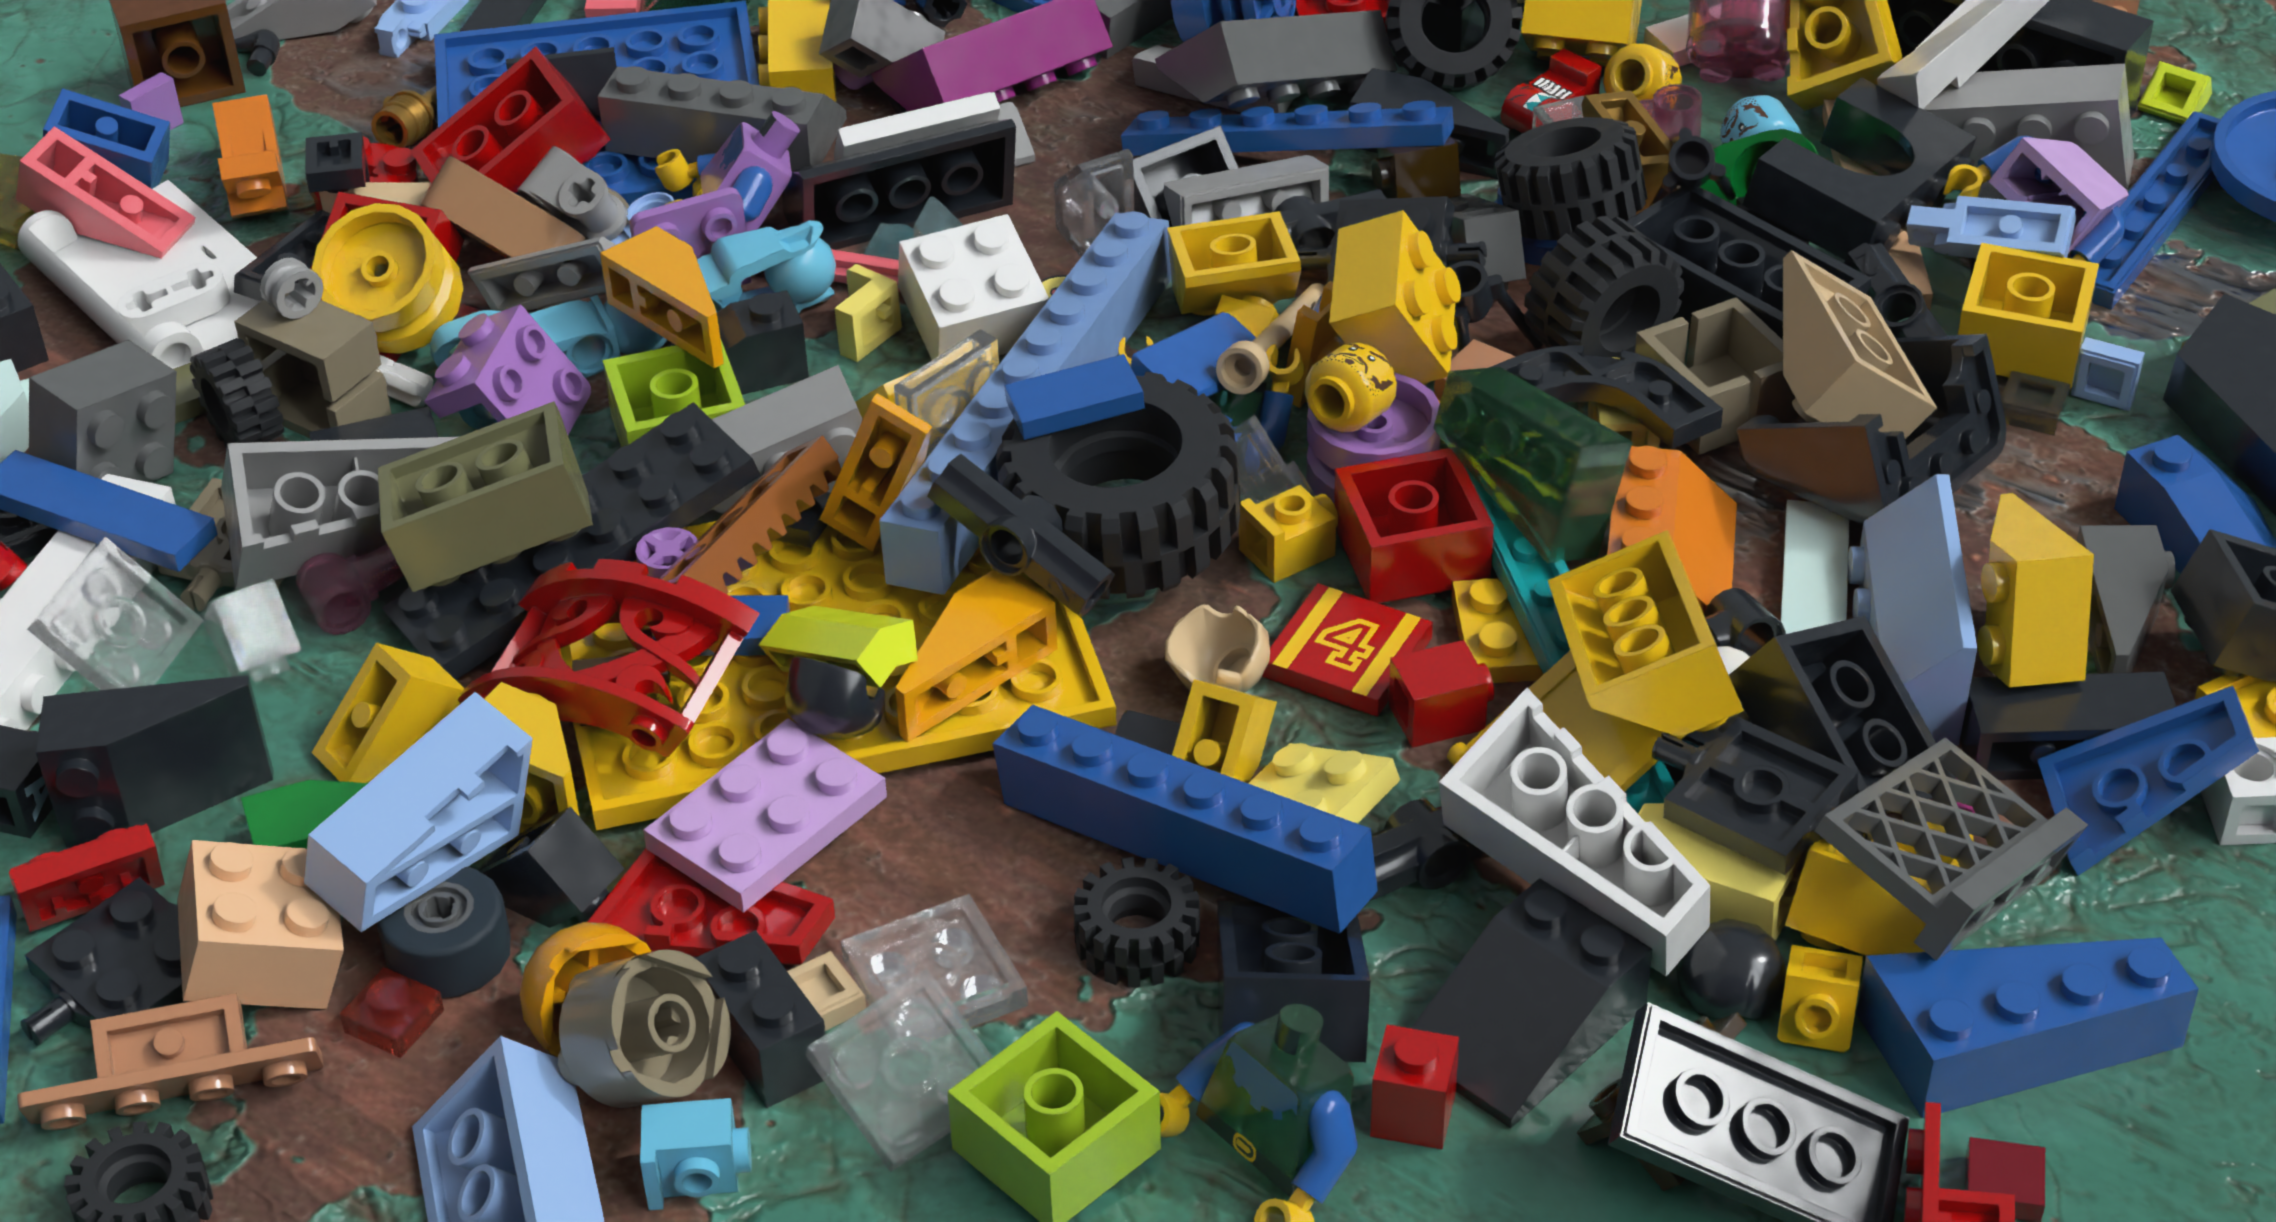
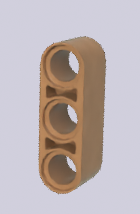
(494, 213)

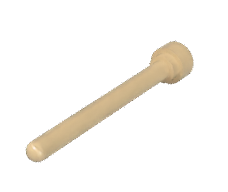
(1245, 363)

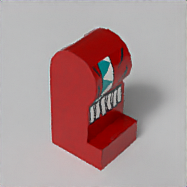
(1566, 78)

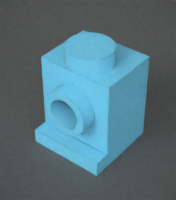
(691, 1150)

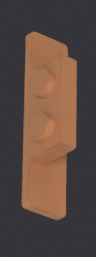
(169, 1054)

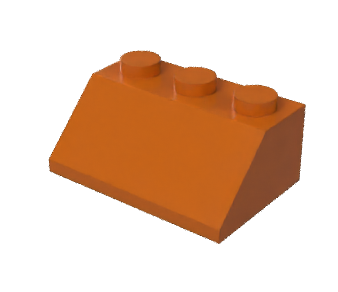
(1673, 494)

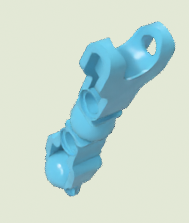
(593, 332)

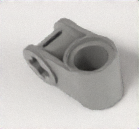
(574, 196)

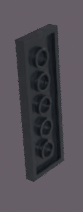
(643, 487)

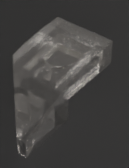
(1261, 466)

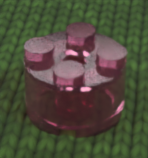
(1738, 38)

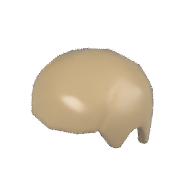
(1218, 648)

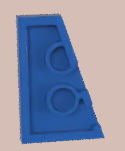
(2145, 770)

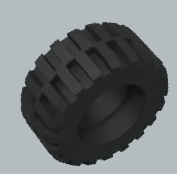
(1149, 529)

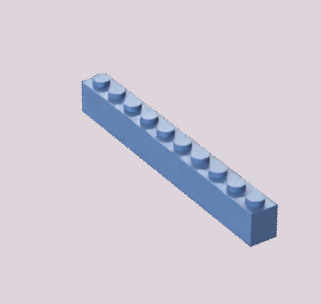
(1078, 325)

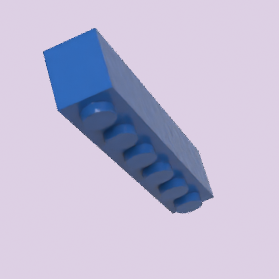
(1188, 817)

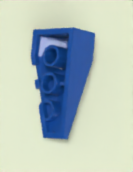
(2185, 497)

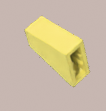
(1739, 885)

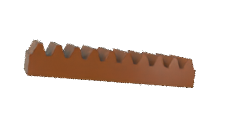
(759, 516)

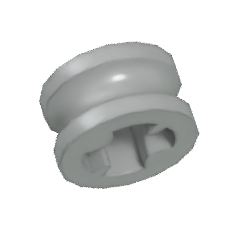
(281, 279)

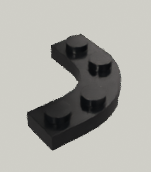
(1634, 384)

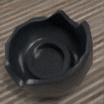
(831, 700)
(1732, 971)

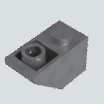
(873, 34)

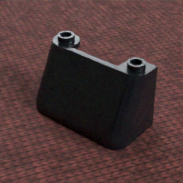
(1863, 470)

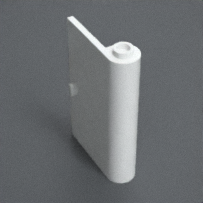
(100, 273)

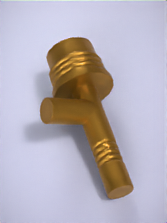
(405, 118)

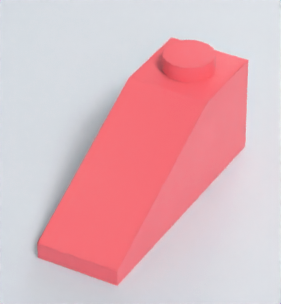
(98, 197)

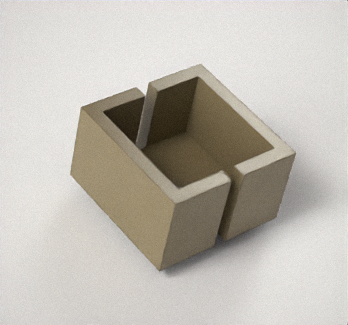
(1730, 360)
(322, 365)

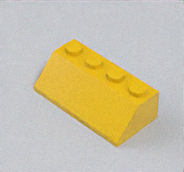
(1644, 640)

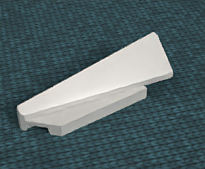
(1957, 48)

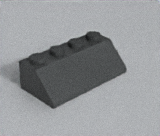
(1280, 57)
(667, 111)

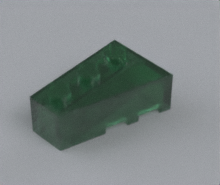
(1535, 459)

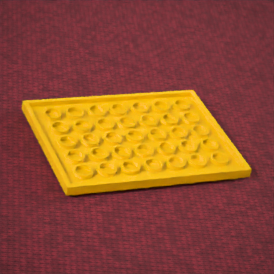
(749, 699)

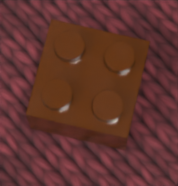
(182, 40)

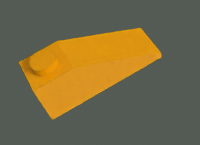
(663, 288)
(876, 470)
(976, 645)

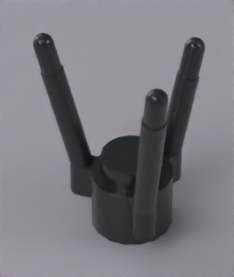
(1692, 165)
(1476, 299)

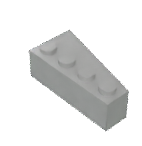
(2046, 103)
(788, 420)
(305, 501)

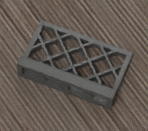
(1986, 877)

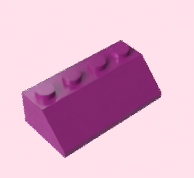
(1000, 56)

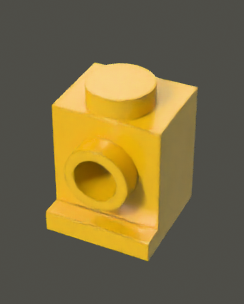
(1288, 532)

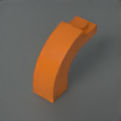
(250, 157)

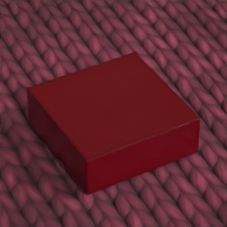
(2008, 1170)

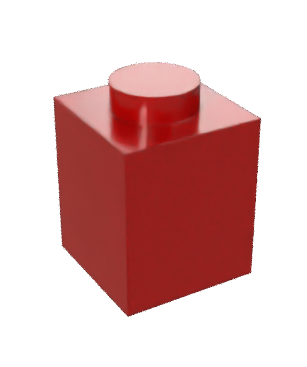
(1439, 693)
(1414, 1086)

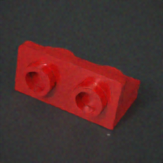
(85, 875)

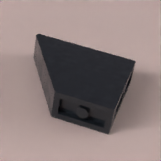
(2228, 391)

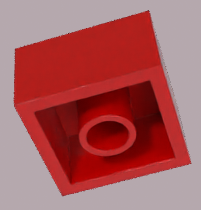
(1412, 525)

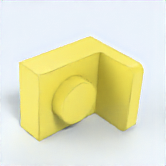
(868, 314)

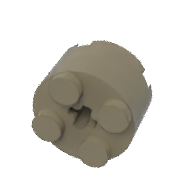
(642, 1029)

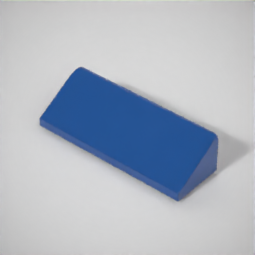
(1193, 353)

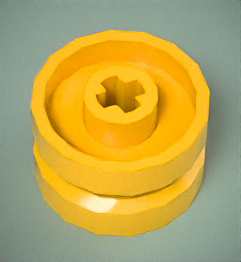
(391, 272)

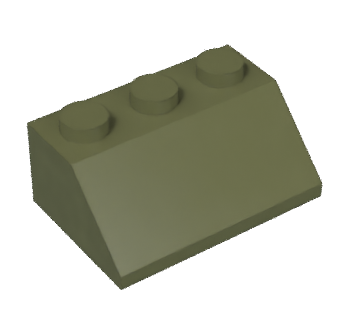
(482, 498)

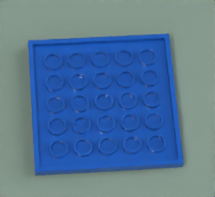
(696, 40)

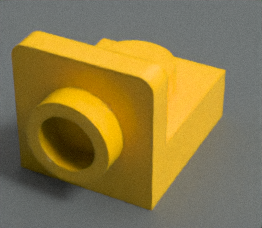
(1819, 998)

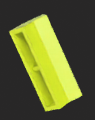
(843, 638)

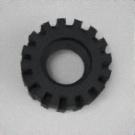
(236, 394)
(1136, 950)
(135, 1161)

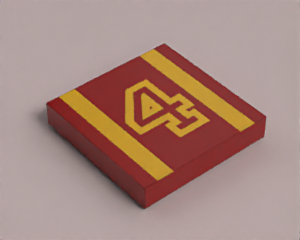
(1343, 648)

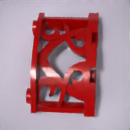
(575, 602)

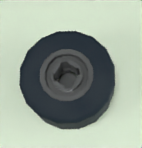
(449, 935)

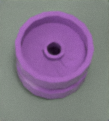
(1396, 433)

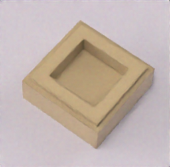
(829, 989)

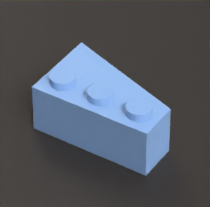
(423, 816)

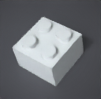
(968, 283)

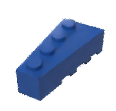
(2021, 1014)

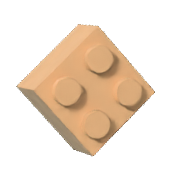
(255, 927)

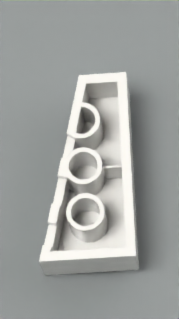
(1554, 817)

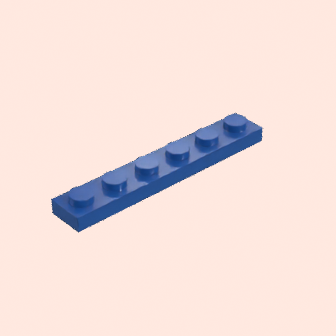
(1305, 129)

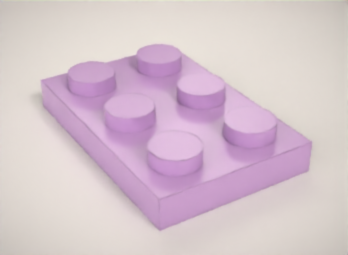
(765, 814)

